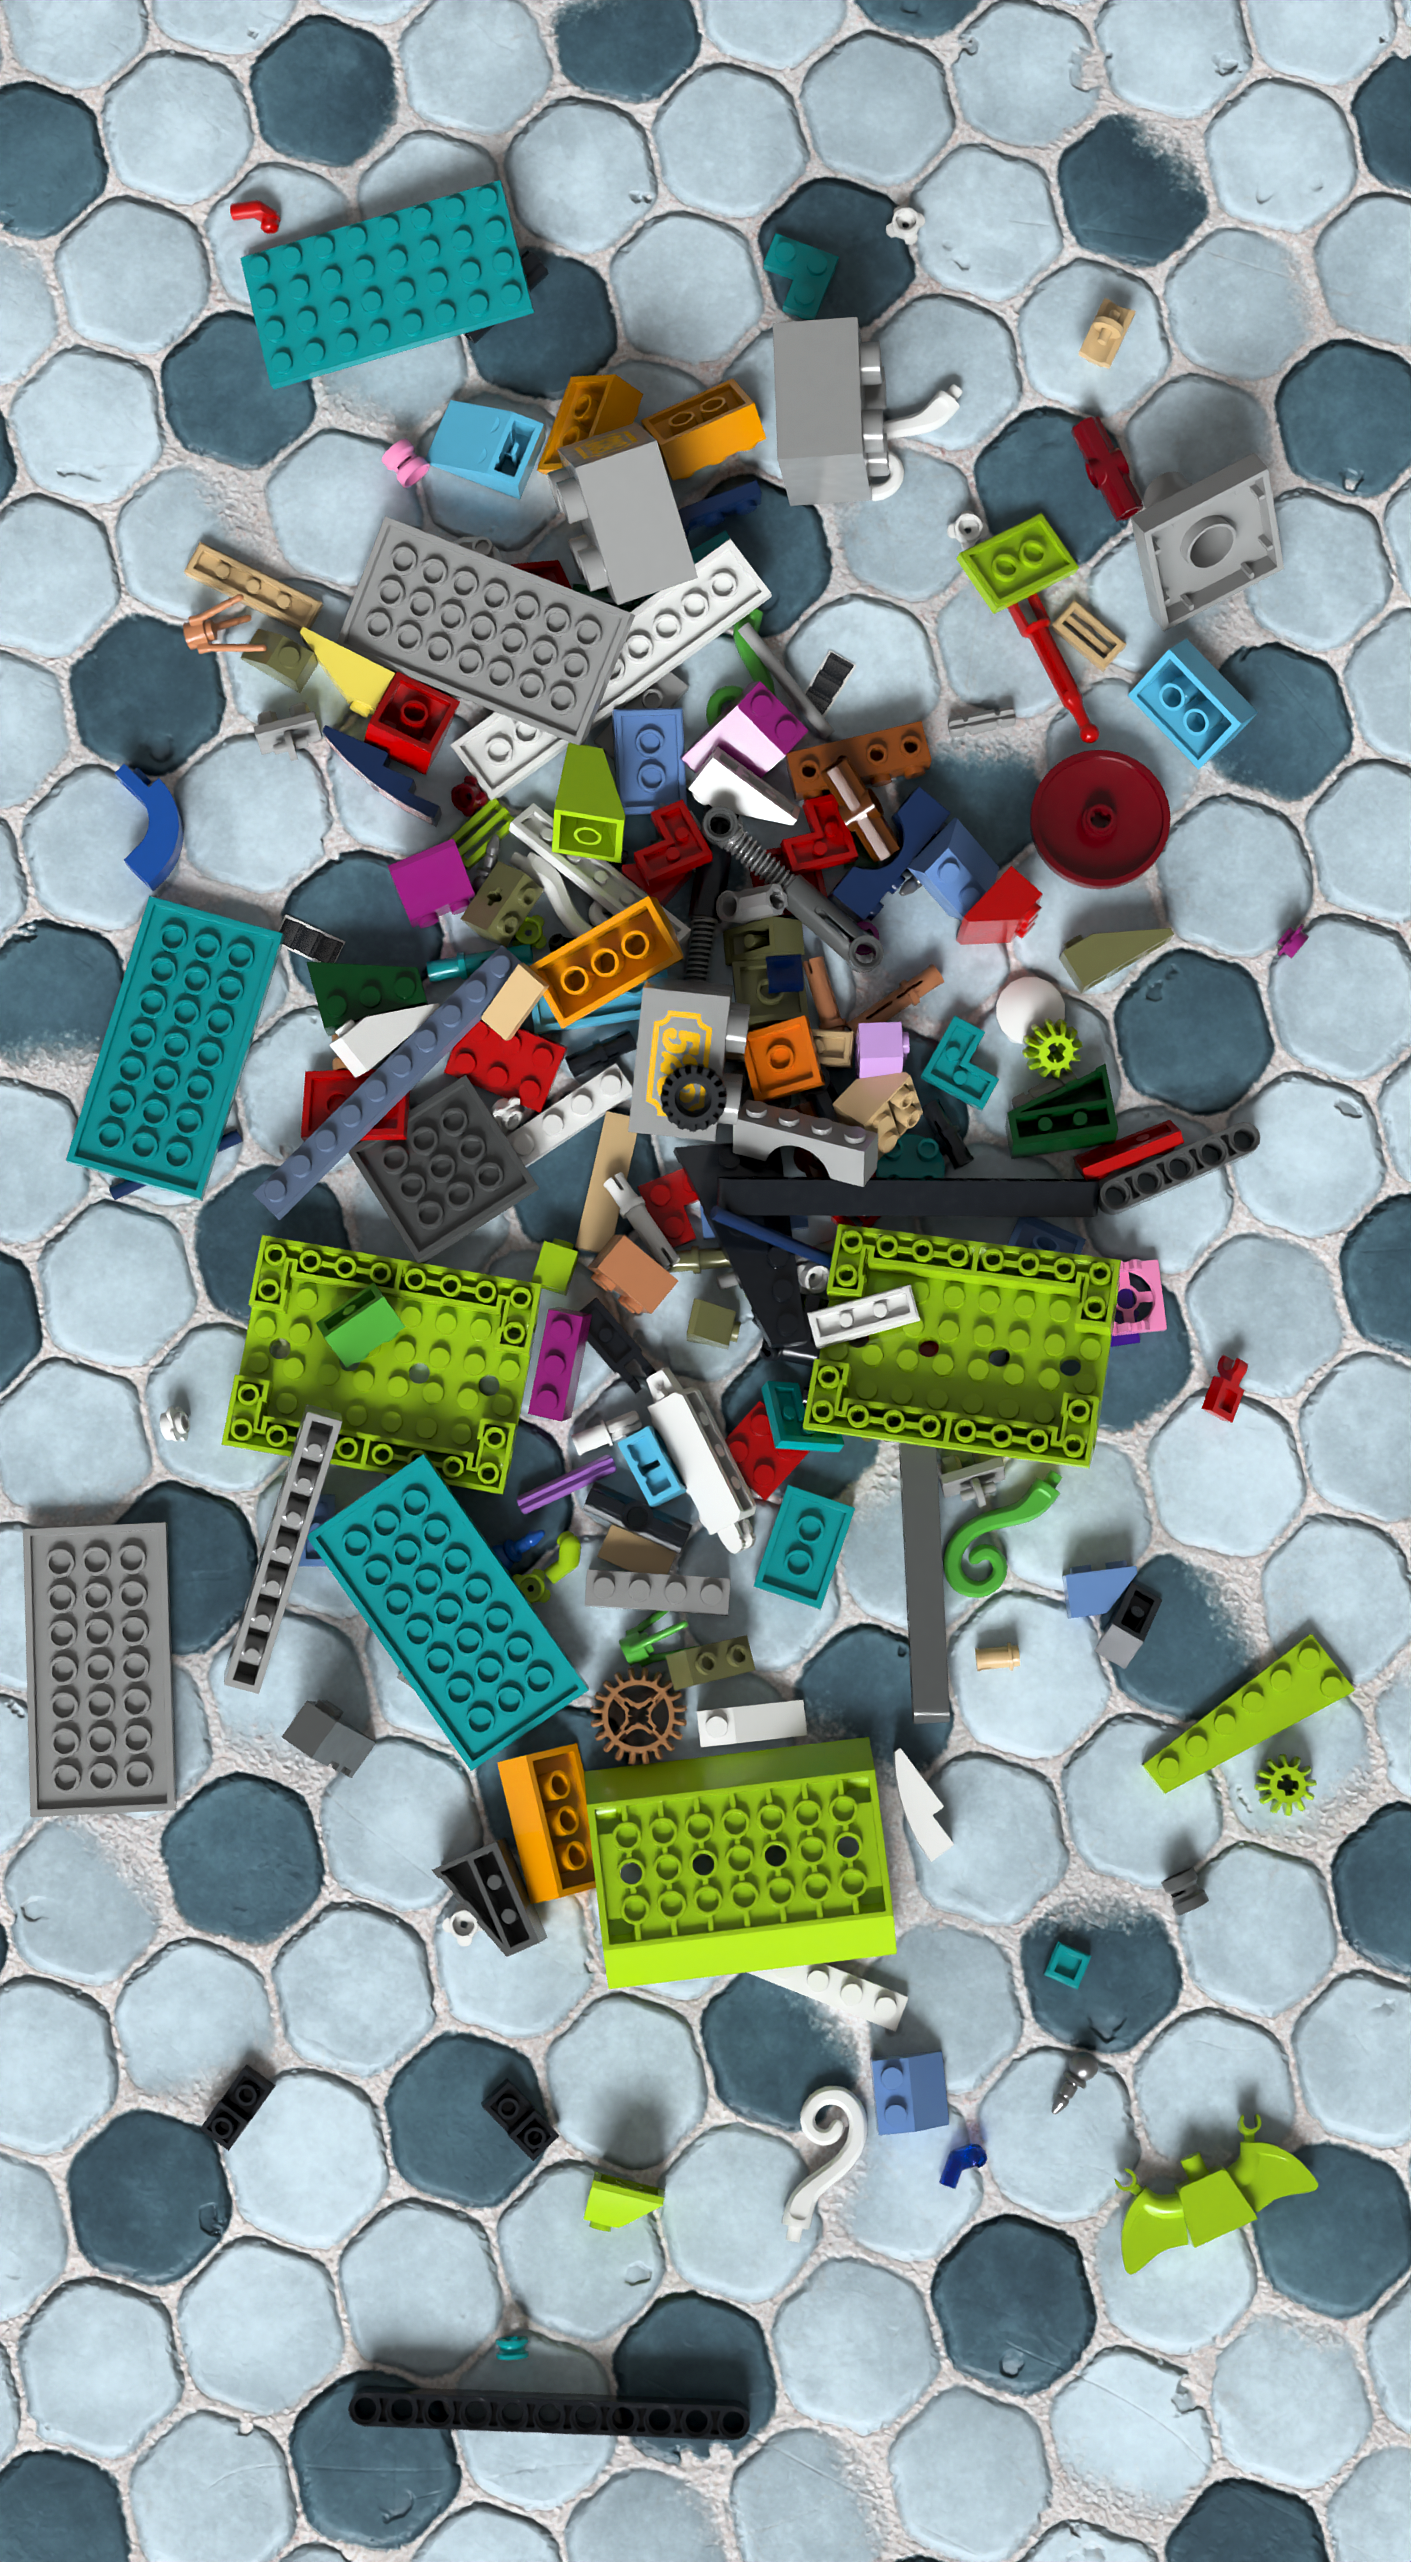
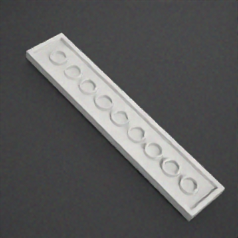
(661, 637)

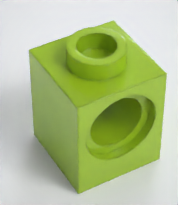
(556, 1266)

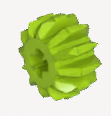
(1064, 1042)
(1278, 1795)

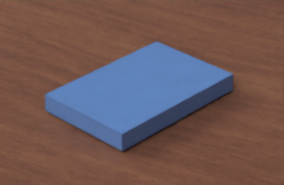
(648, 758)

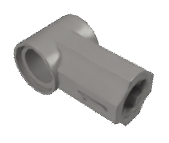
(751, 904)

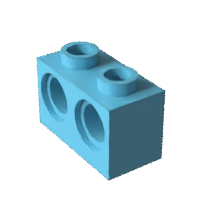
(652, 1466)

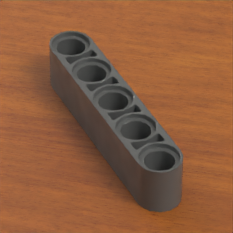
(1191, 1157)

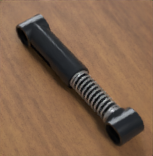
(708, 884)

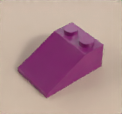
(751, 730)
(432, 884)

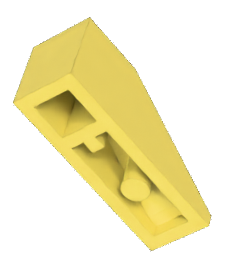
(354, 676)

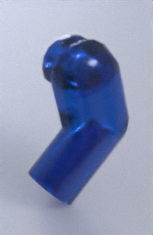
(962, 2159)

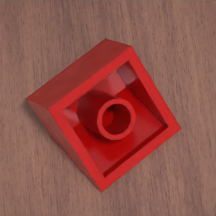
(411, 722)

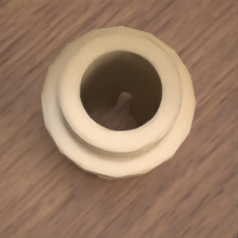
(997, 1657)

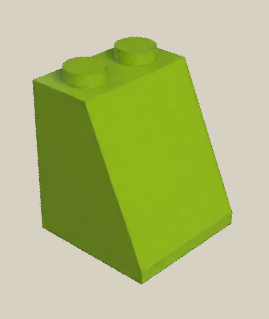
(588, 807)

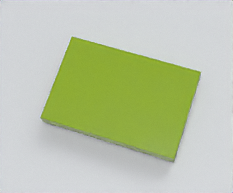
(1017, 563)

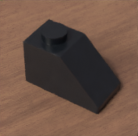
(1128, 1625)

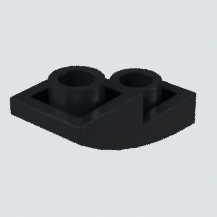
(237, 2107)
(520, 2119)

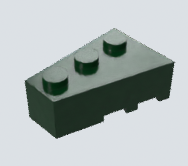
(363, 991)
(1065, 1119)

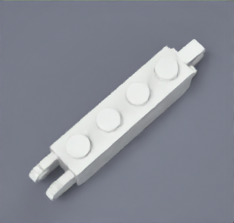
(703, 1460)

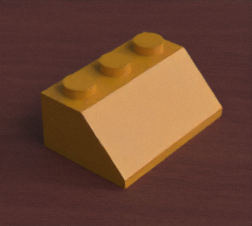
(589, 409)
(705, 429)

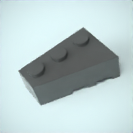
(328, 1738)
(495, 1895)

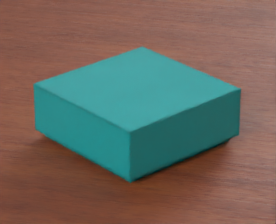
(1067, 1965)

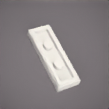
(863, 1316)

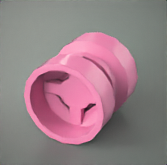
(405, 463)

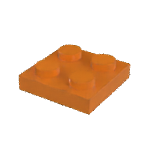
(782, 1060)

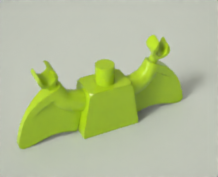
(1210, 2199)

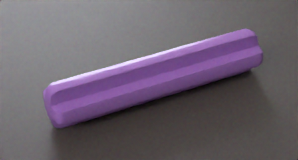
(566, 1484)

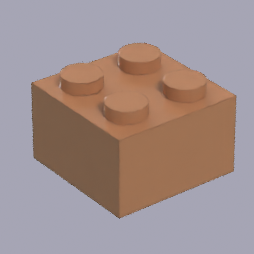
(632, 1275)

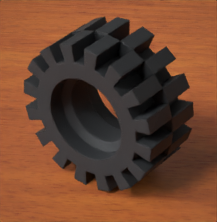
(693, 1119)

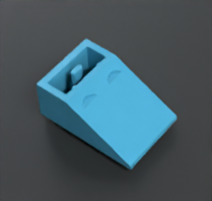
(487, 446)

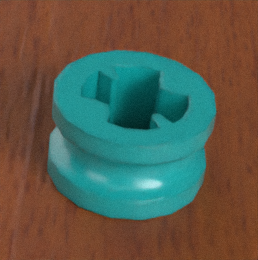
(512, 2348)

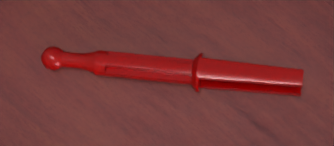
(1054, 664)

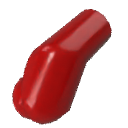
(260, 211)

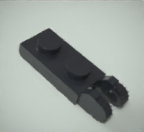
(614, 1344)

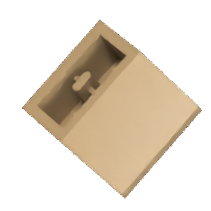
(880, 1105)

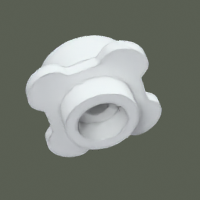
(909, 216)
(967, 520)
(507, 1113)
(815, 1285)
(175, 1424)
(453, 1925)

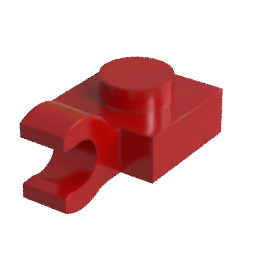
(1224, 1391)

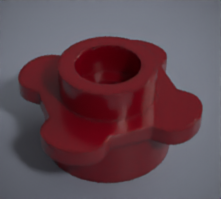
(460, 796)

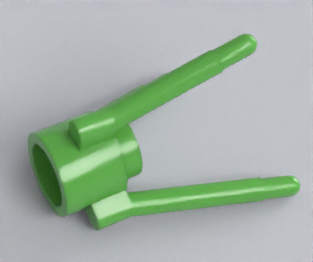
(639, 1646)

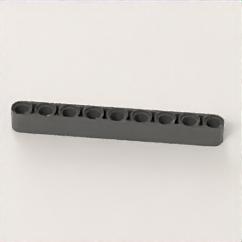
(924, 1584)

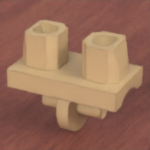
(1106, 334)

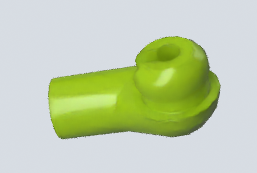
(568, 1557)

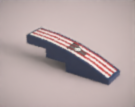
(374, 769)

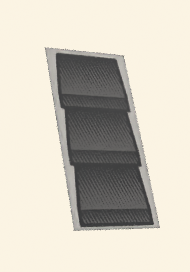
(829, 681)
(309, 941)

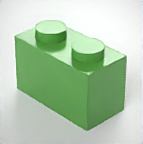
(360, 1325)

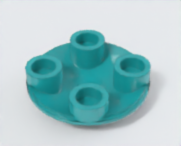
(912, 1157)

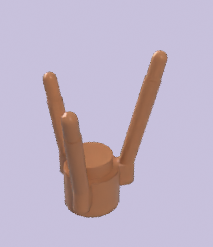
(201, 632)

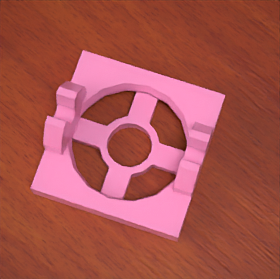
(1156, 1318)

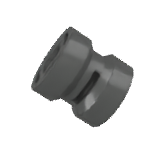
(1185, 1891)

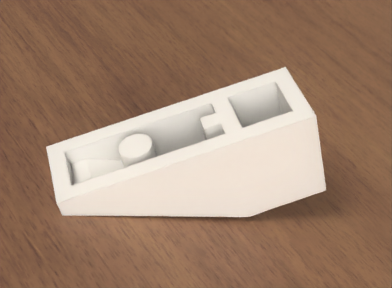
(731, 785)
(373, 1037)
(751, 1723)

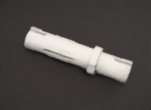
(634, 1210)

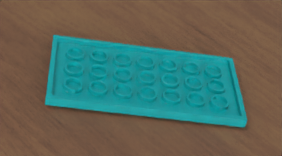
(387, 285)
(175, 1048)
(448, 1612)

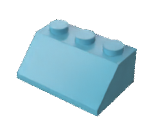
(1192, 703)

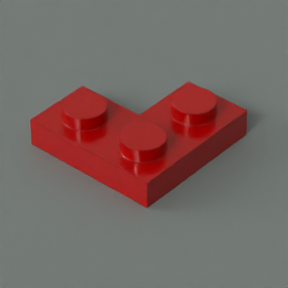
(826, 845)
(681, 847)
(666, 1203)

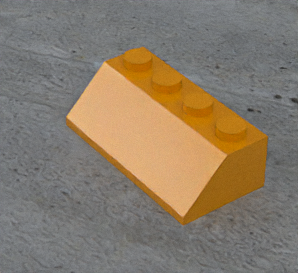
(608, 960)
(550, 1821)

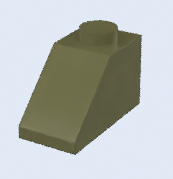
(282, 660)
(763, 938)
(712, 1325)

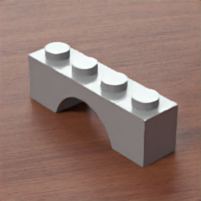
(844, 1150)
(657, 1592)

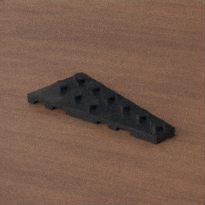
(760, 1268)

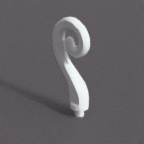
(930, 418)
(555, 889)
(802, 2202)

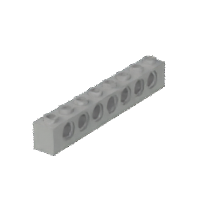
(282, 1548)

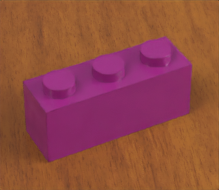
(559, 1364)

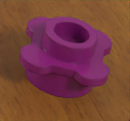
(1292, 941)

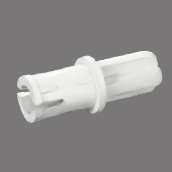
(607, 1432)

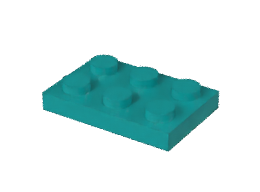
(804, 1547)

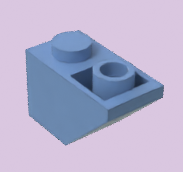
(1095, 1591)

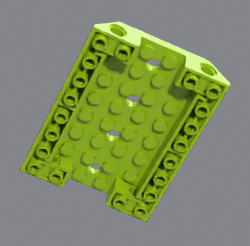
(971, 1304)
(454, 1324)
(745, 1909)

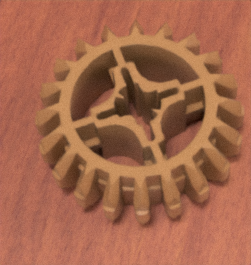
(617, 1695)

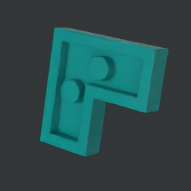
(808, 268)
(951, 1069)
(786, 1420)

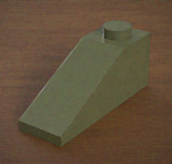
(1105, 954)

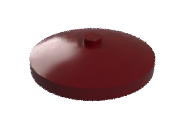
(1100, 819)

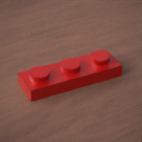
(1128, 1150)

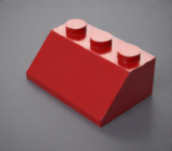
(1002, 912)

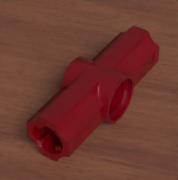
(1107, 468)

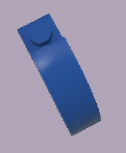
(163, 842)

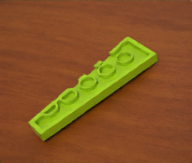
(1271, 1701)

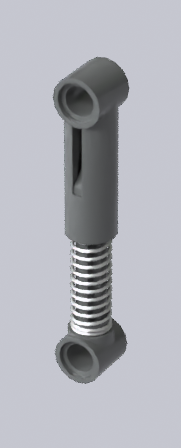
(803, 898)

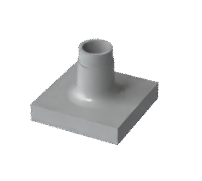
(1206, 539)

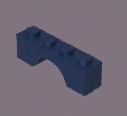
(916, 822)

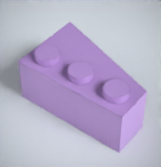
(880, 1049)

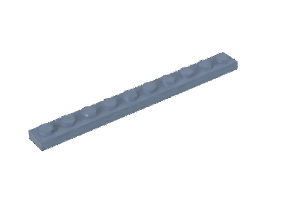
(386, 1086)

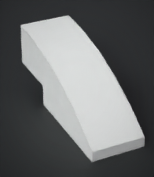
(919, 1806)

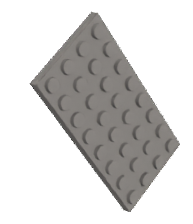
(485, 631)
(99, 1669)

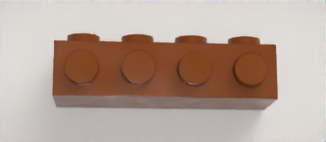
(873, 755)

